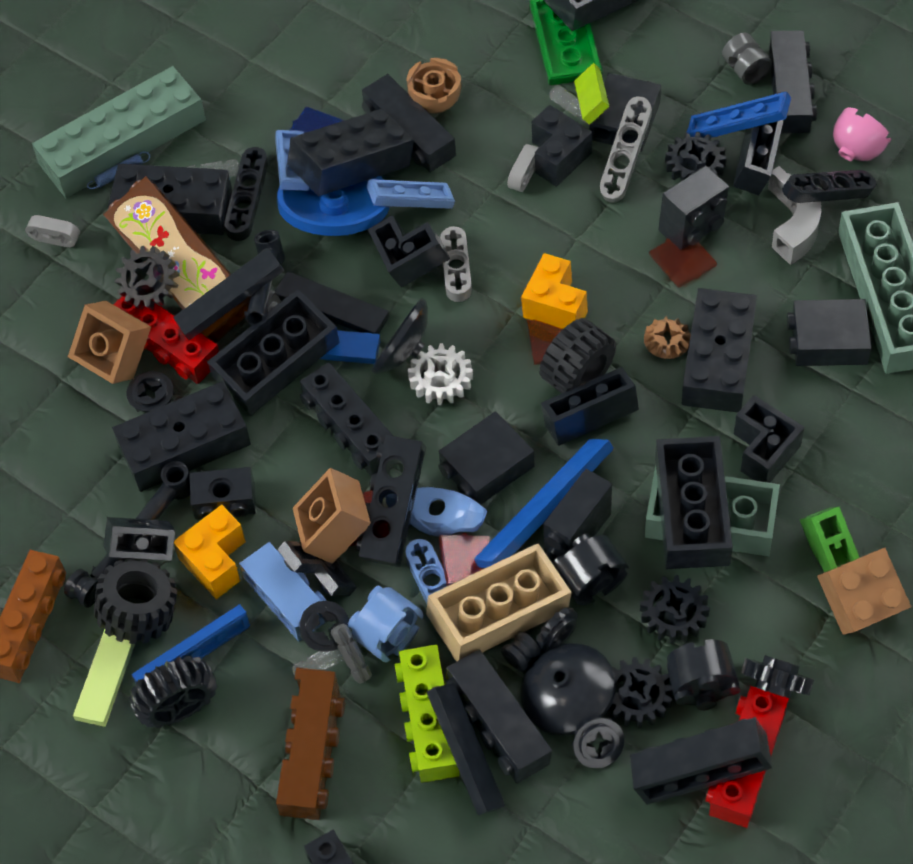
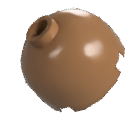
(434, 84)

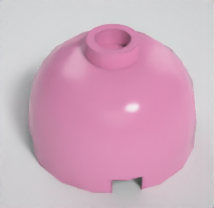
(859, 136)

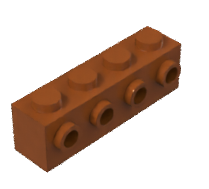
(27, 611)

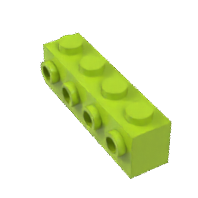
(420, 672)

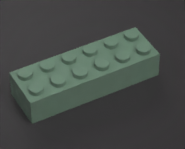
(118, 130)
(882, 269)

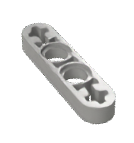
(621, 148)

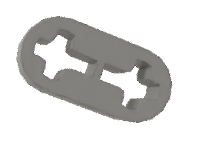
(522, 169)
(52, 231)

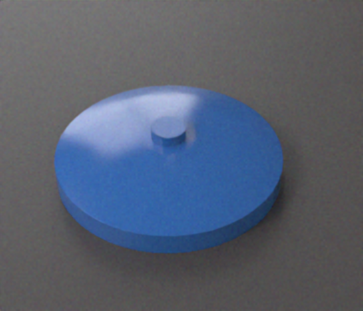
(331, 214)

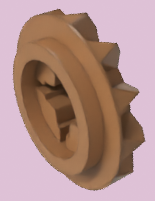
(656, 342)

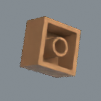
(109, 341)
(331, 515)
(864, 591)

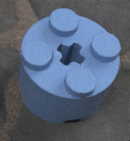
(385, 623)

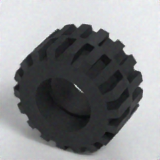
(577, 355)
(133, 620)

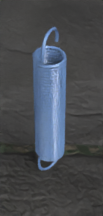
(109, 175)

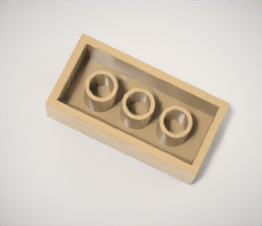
(498, 602)

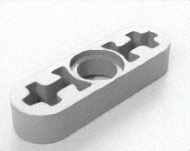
(463, 272)

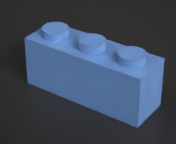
(279, 587)

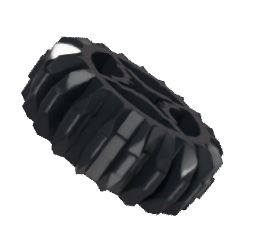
(173, 691)

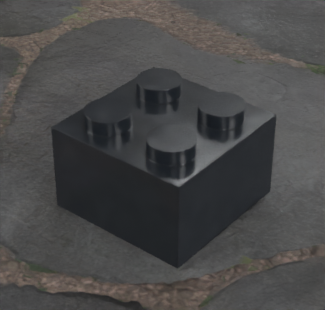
(693, 208)

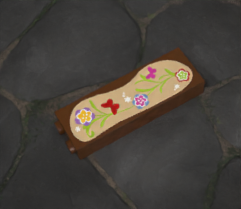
(151, 220)

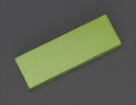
(591, 93)

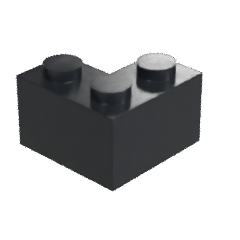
(561, 145)
(408, 254)
(770, 436)

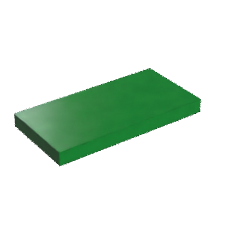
(563, 51)

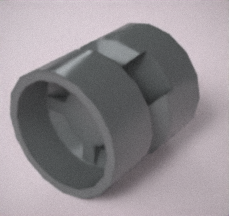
(747, 58)

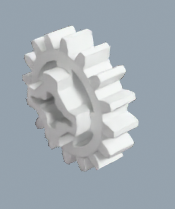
(440, 374)

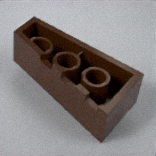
(310, 744)

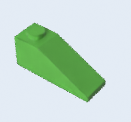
(829, 538)

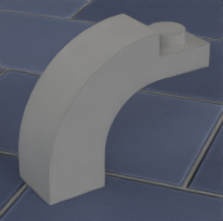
(800, 232)

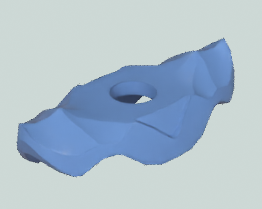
(459, 515)

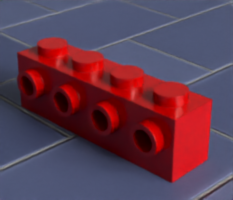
(171, 345)
(736, 798)

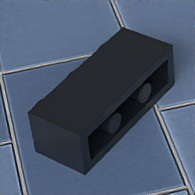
(757, 157)
(590, 406)

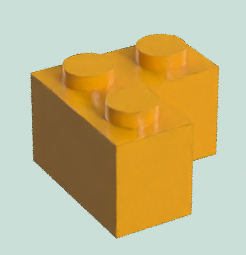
(551, 297)
(206, 550)

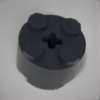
(591, 568)
(702, 674)

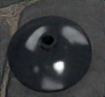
(405, 340)
(581, 696)

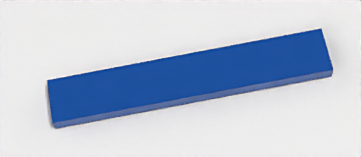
(543, 503)

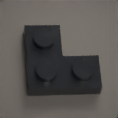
(332, 576)

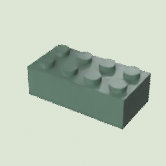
(750, 509)

